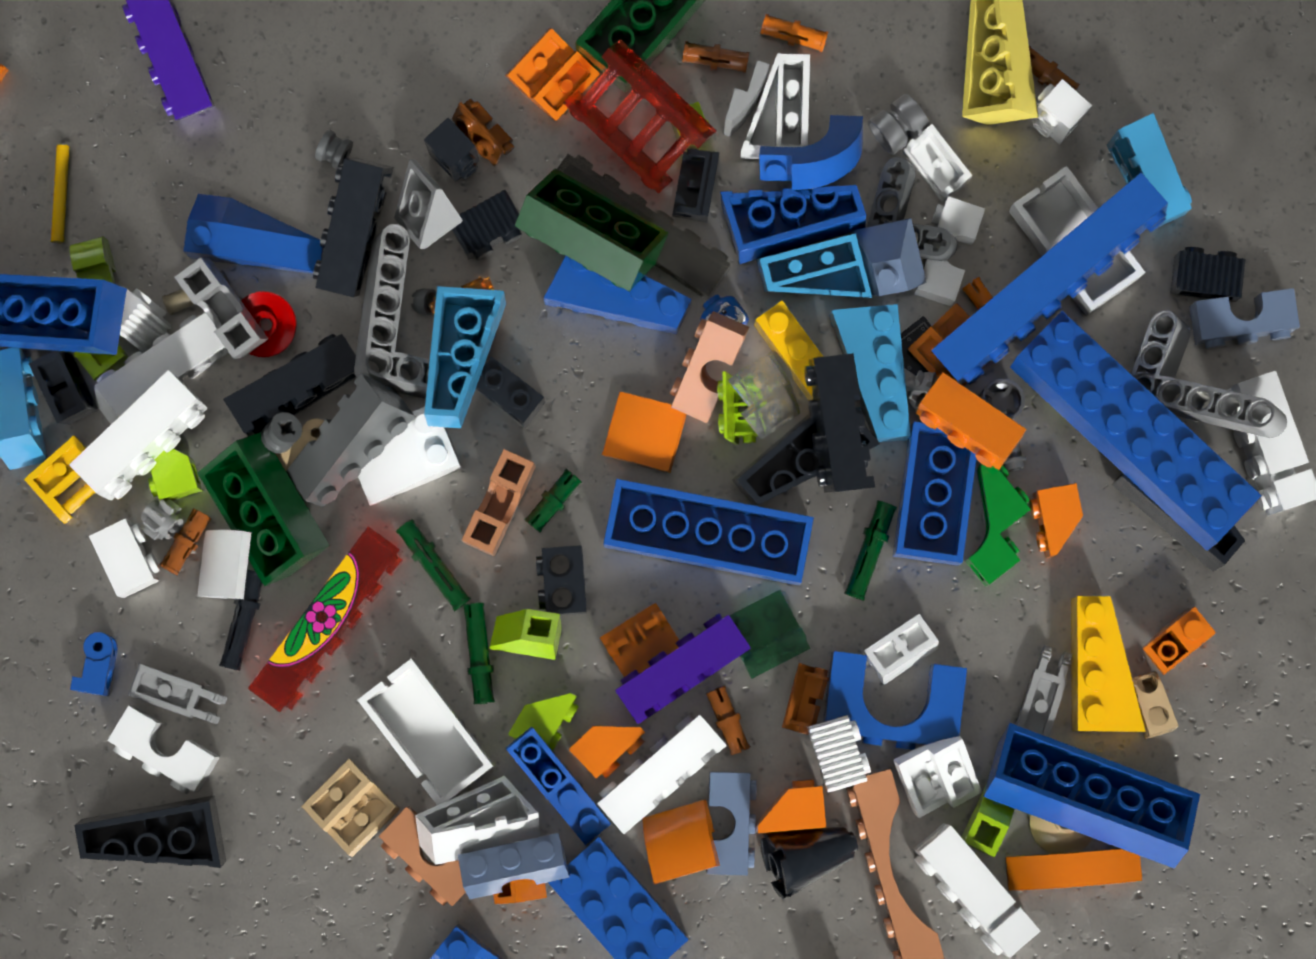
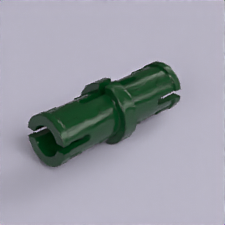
(553, 500)

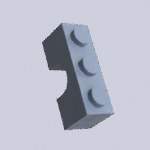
(1215, 323)
(734, 793)
(534, 859)

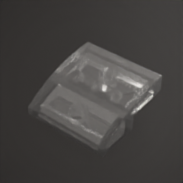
(767, 395)

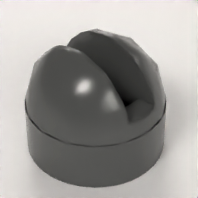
(422, 299)

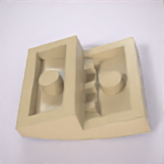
(350, 807)

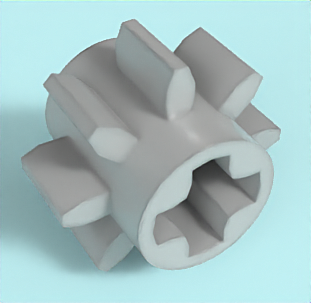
(919, 387)
(161, 519)

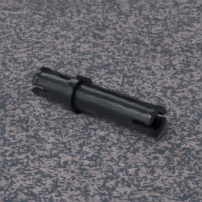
(242, 622)

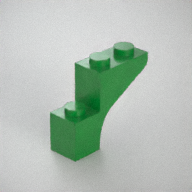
(1001, 508)

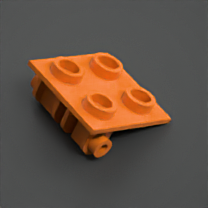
(640, 640)

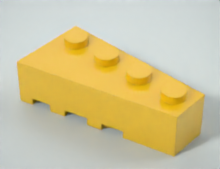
(1100, 674)

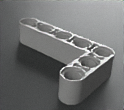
(387, 321)
(1194, 395)

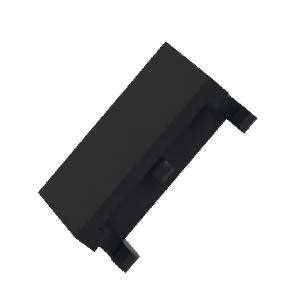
(695, 185)

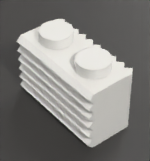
(142, 320)
(838, 753)

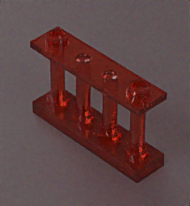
(669, 107)

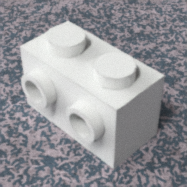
(1059, 111)
(125, 557)

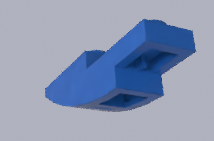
(558, 785)

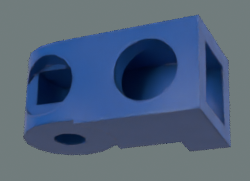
(98, 666)

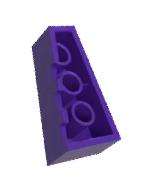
(170, 56)
(683, 668)

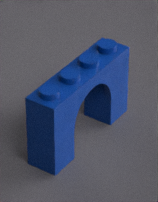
(936, 722)

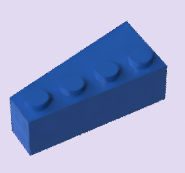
(789, 218)
(646, 305)

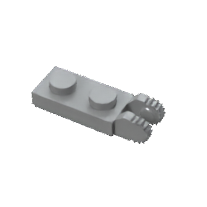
(173, 693)
(1044, 694)

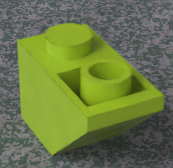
(174, 476)
(527, 633)
(546, 718)
(987, 825)

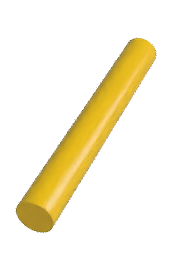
(60, 193)

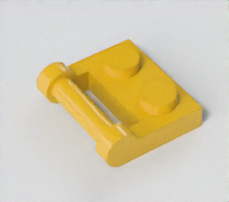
(56, 476)

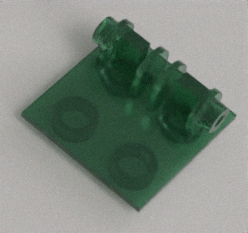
(770, 633)

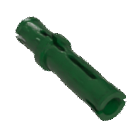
(409, 533)
(870, 550)
(478, 654)

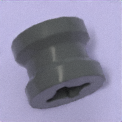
(333, 149)
(273, 436)

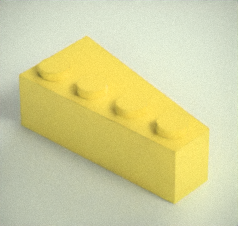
(998, 64)

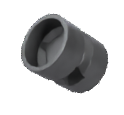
(895, 126)
(1004, 396)

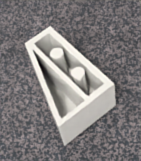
(783, 108)
(477, 821)

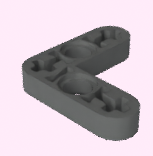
(905, 183)

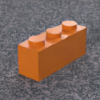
(970, 421)

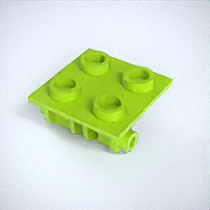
(729, 420)

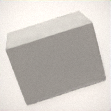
(424, 207)

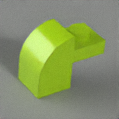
(93, 259)

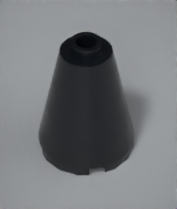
(805, 856)

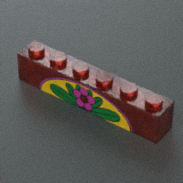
(326, 620)

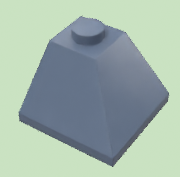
(891, 257)

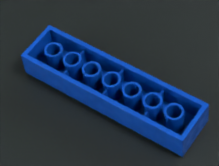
(1051, 279)
(1135, 431)

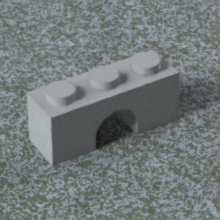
(215, 296)

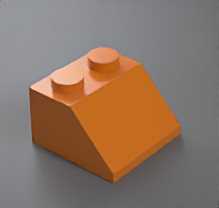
(795, 809)

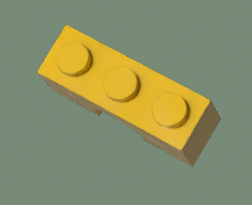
(789, 340)

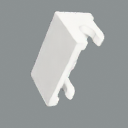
(937, 163)
(902, 649)

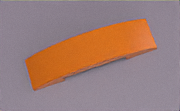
(1072, 869)

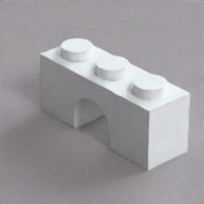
(941, 277)
(137, 737)

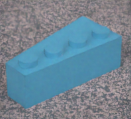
(459, 348)
(878, 355)

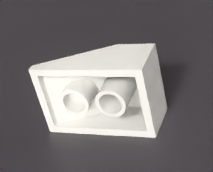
(409, 461)

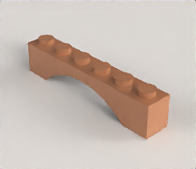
(877, 805)

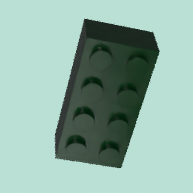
(640, 24)
(591, 229)
(261, 499)

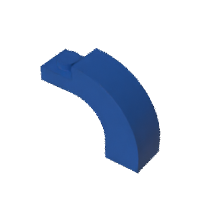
(819, 162)

